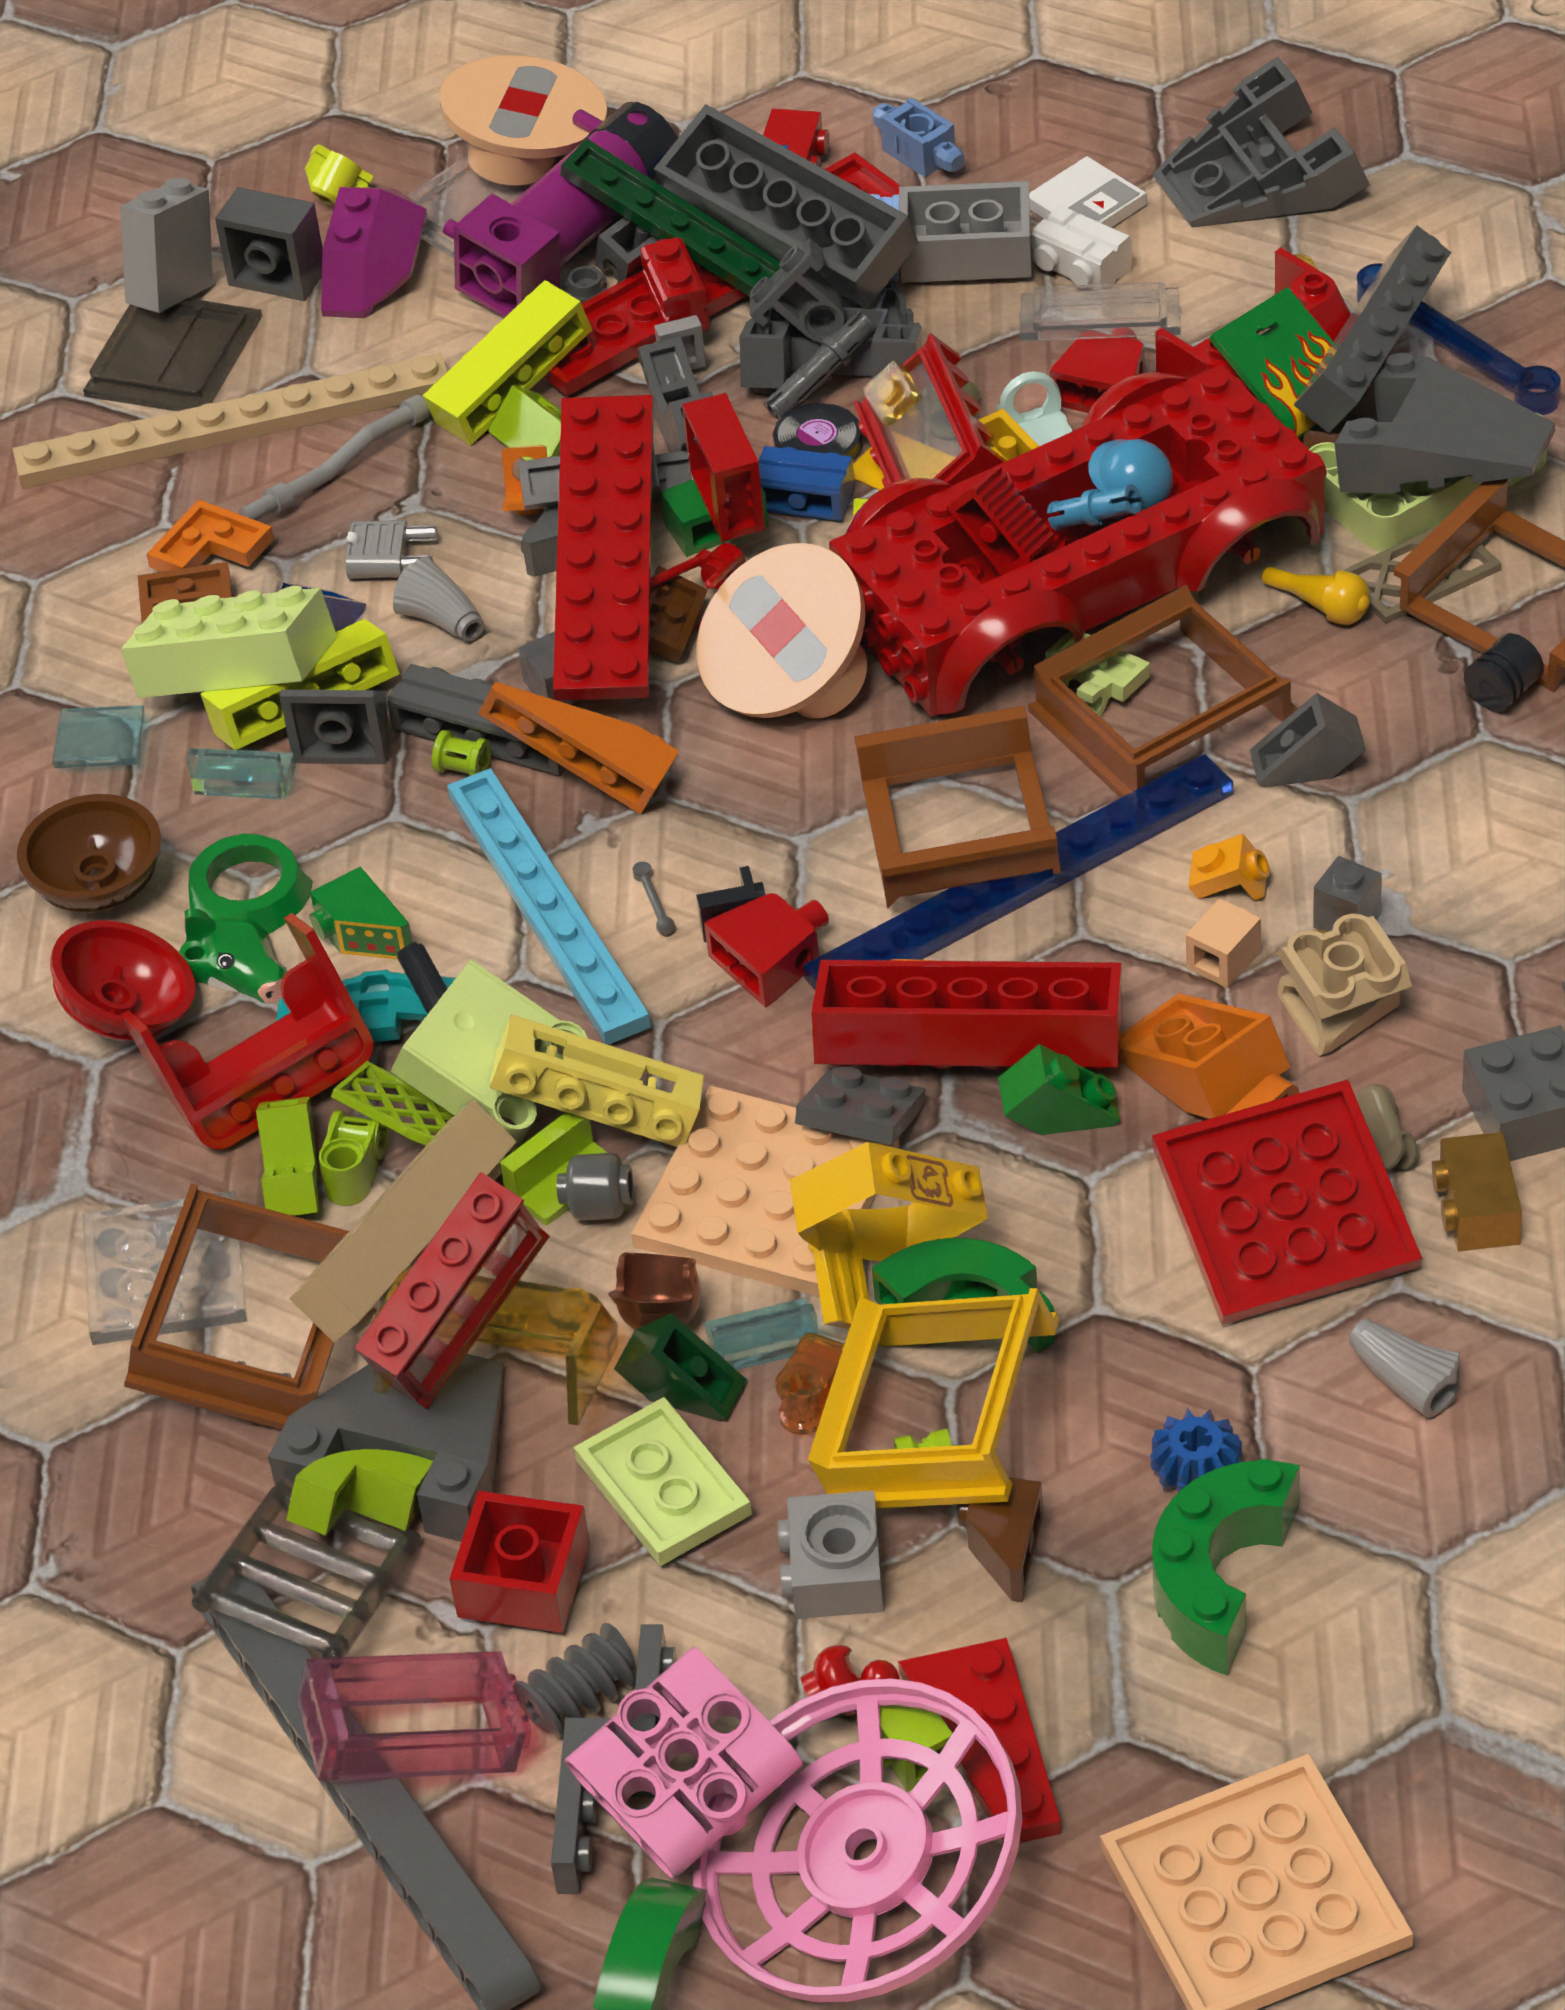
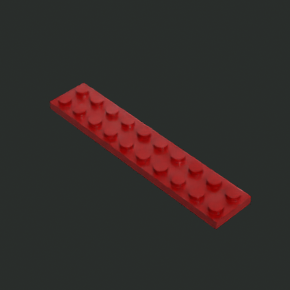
(626, 317)

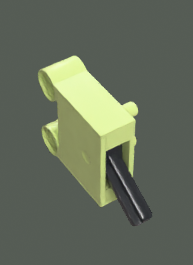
(457, 1041)

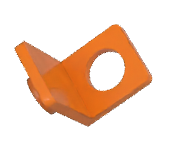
(513, 492)

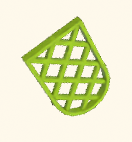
(389, 1115)

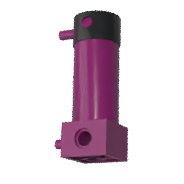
(514, 247)

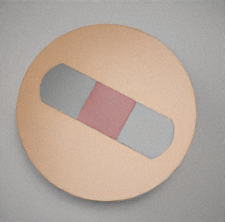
(517, 114)
(785, 635)

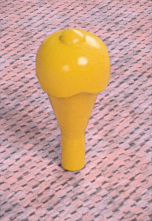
(1339, 596)

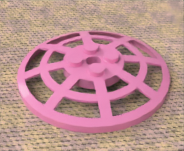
(862, 1813)

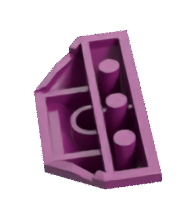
(368, 249)

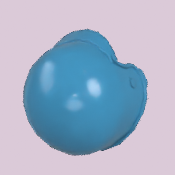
(1134, 463)

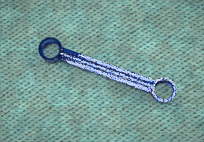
(1481, 353)

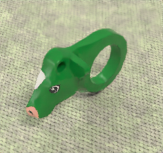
(229, 938)

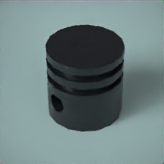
(1503, 672)

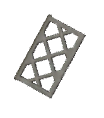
(1456, 579)

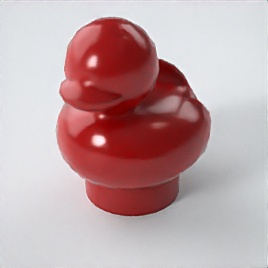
(834, 1668)

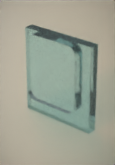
(98, 736)

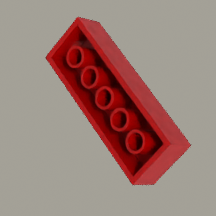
(965, 1012)

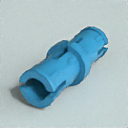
(1094, 507)

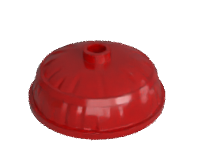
(118, 968)

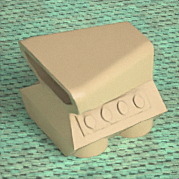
(1341, 980)

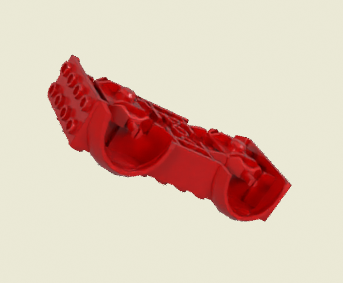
(946, 611)

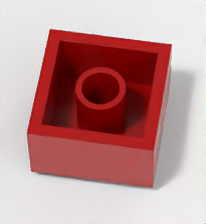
(520, 1561)

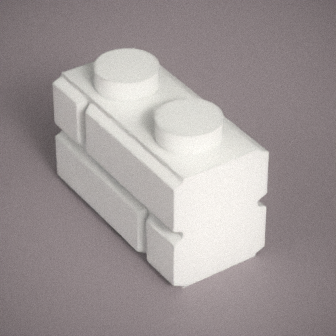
(1081, 248)

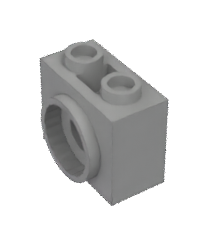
(831, 1555)

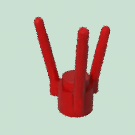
(714, 565)

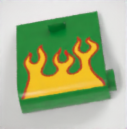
(1279, 360)

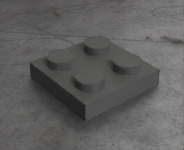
(860, 1105)

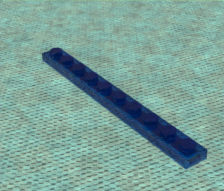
(1080, 849)

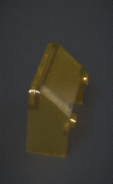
(551, 1322)

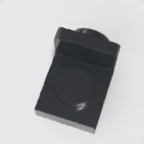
(721, 901)

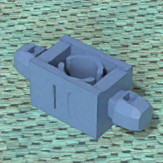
(918, 137)

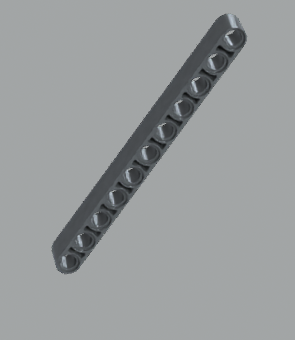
(388, 1825)

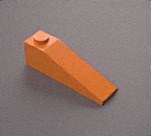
(596, 747)

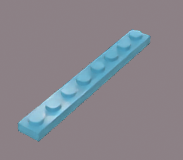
(549, 907)

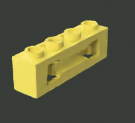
(596, 1082)

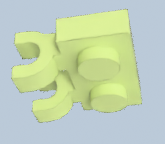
(1112, 677)

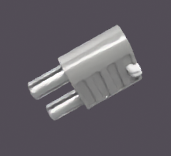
(380, 547)

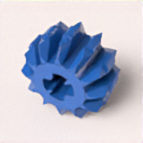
(1192, 1448)

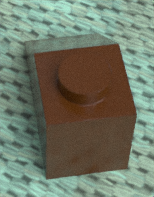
(1006, 1535)

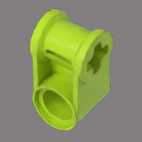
(351, 1157)

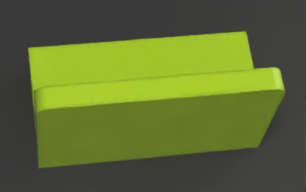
(528, 421)
(534, 1166)

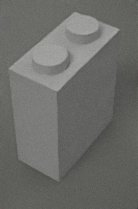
(166, 245)

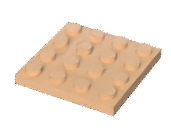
(731, 1191)
(1256, 1890)

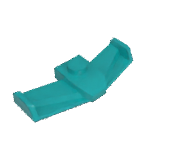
(382, 1001)

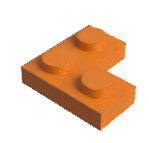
(208, 531)

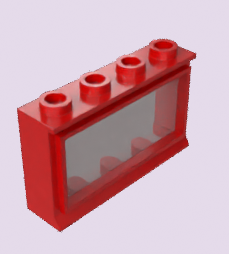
(939, 432)
(452, 1291)

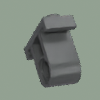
(799, 291)

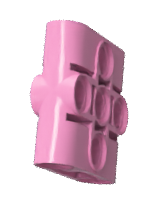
(690, 1703)

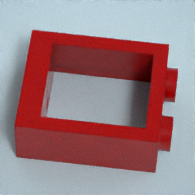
(723, 467)

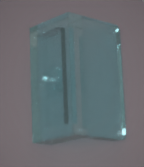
(241, 773)
(762, 1333)

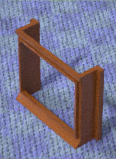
(1451, 543)
(1103, 748)
(943, 750)
(214, 1381)

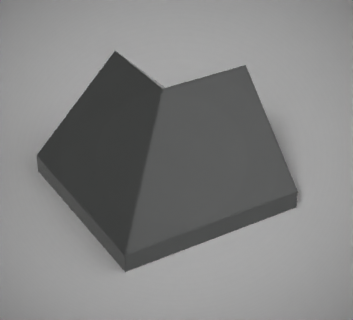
(336, 725)

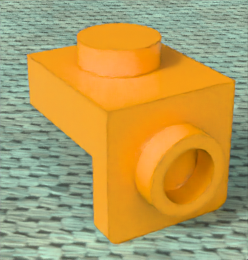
(1228, 865)

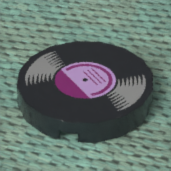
(819, 429)

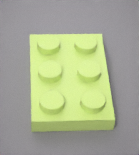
(662, 1481)

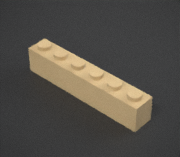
(401, 1223)

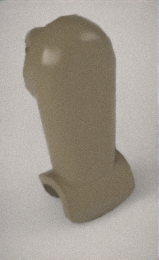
(1380, 1112)

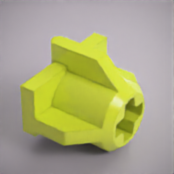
(331, 170)

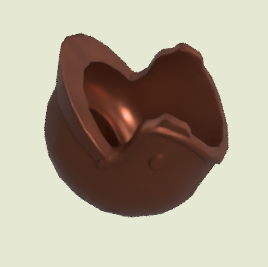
(655, 1287)

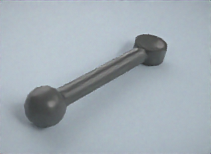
(642, 872)

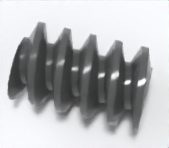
(577, 1679)

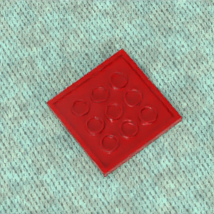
(1285, 1201)

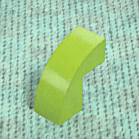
(288, 1156)
(363, 1481)

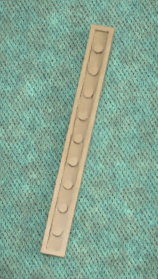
(226, 421)

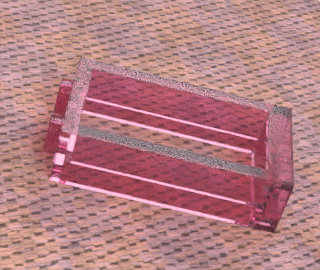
(411, 1679)

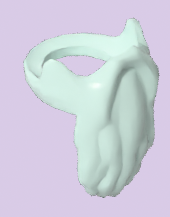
(1043, 422)

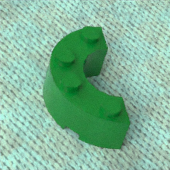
(1199, 1528)

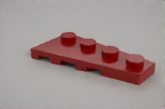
(989, 1683)

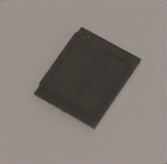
(171, 356)

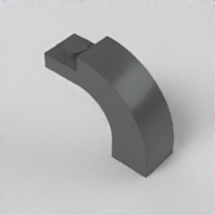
(670, 385)

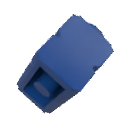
(806, 482)

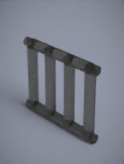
(354, 1612)

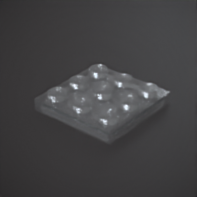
(123, 1260)

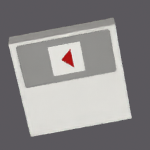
(1089, 191)

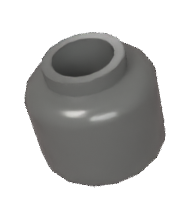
(596, 1186)

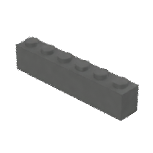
(1372, 329)

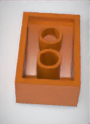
(1203, 1053)

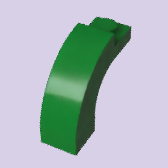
(956, 1271)
(647, 1943)

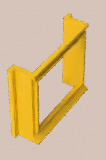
(927, 1473)

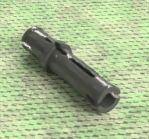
(832, 354)

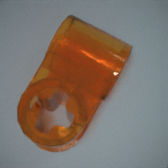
(807, 1382)

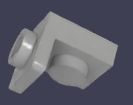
(691, 335)

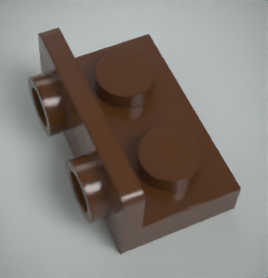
(673, 614)

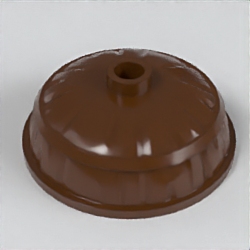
(90, 852)

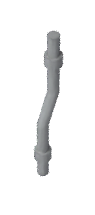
(283, 495)

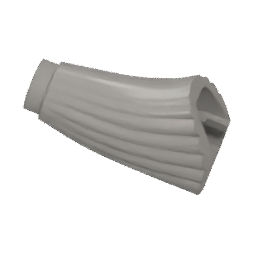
(433, 596)
(1413, 1370)

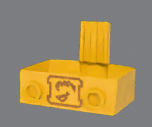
(945, 1199)

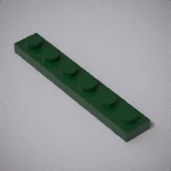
(668, 216)

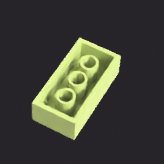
(229, 642)

